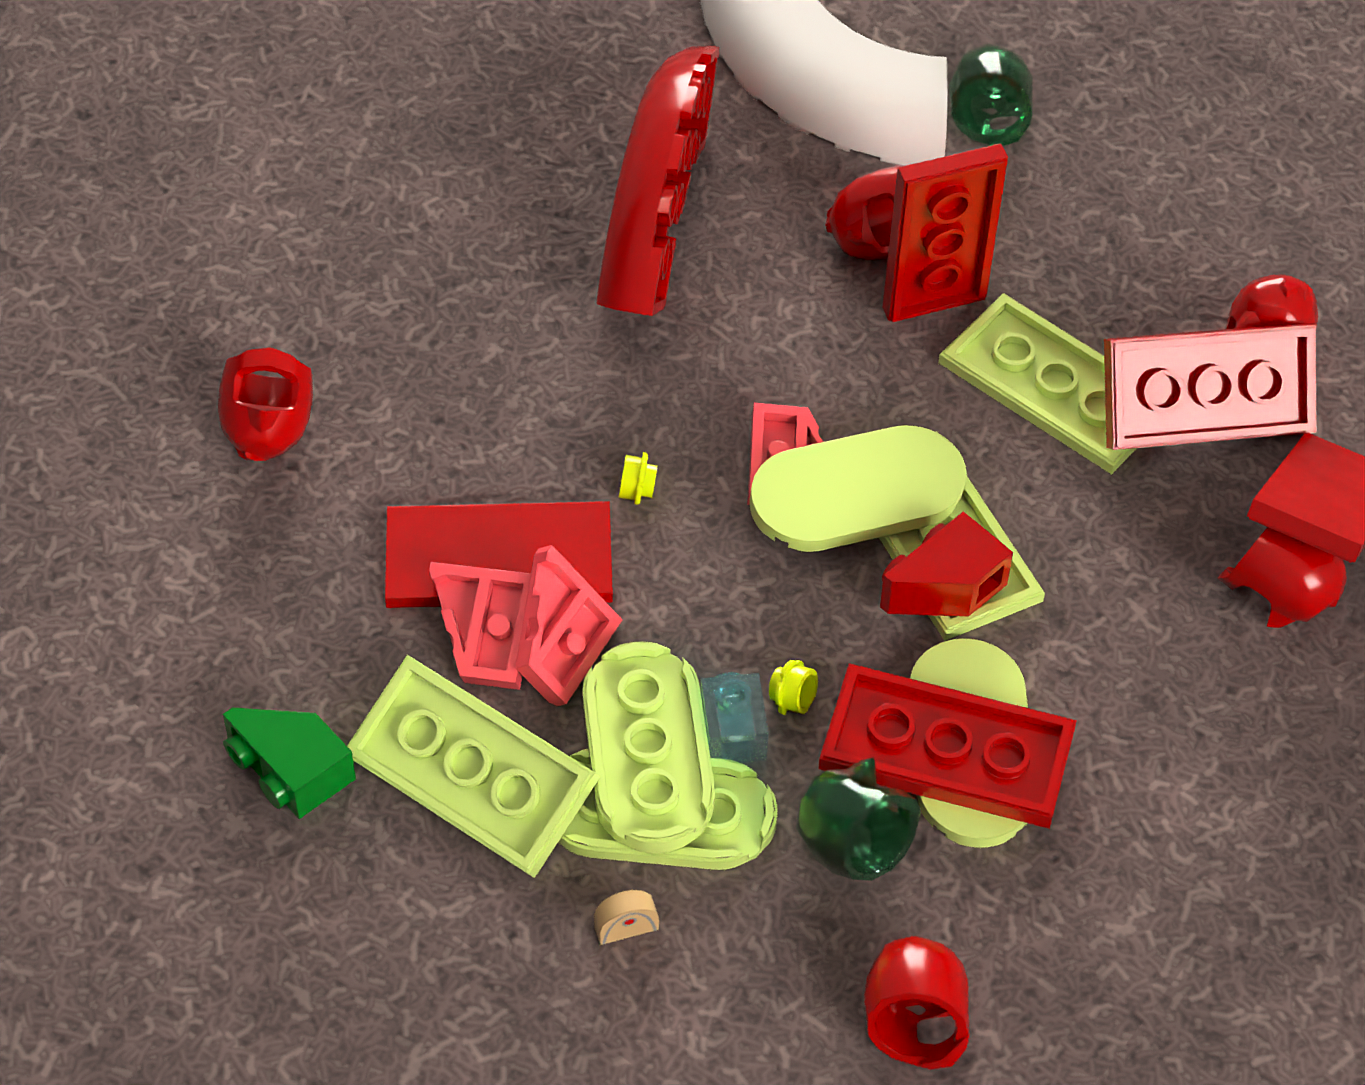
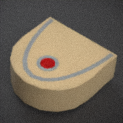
(625, 916)

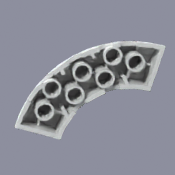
(833, 78)

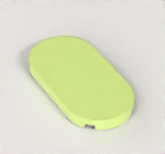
(857, 488)
(985, 672)
(648, 748)
(735, 828)

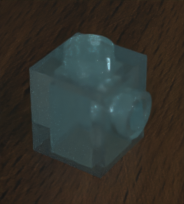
(735, 717)

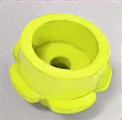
(637, 478)
(793, 687)

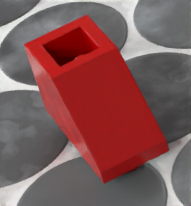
(949, 573)

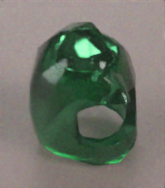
(994, 80)
(854, 825)

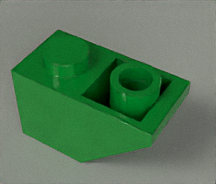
(292, 753)

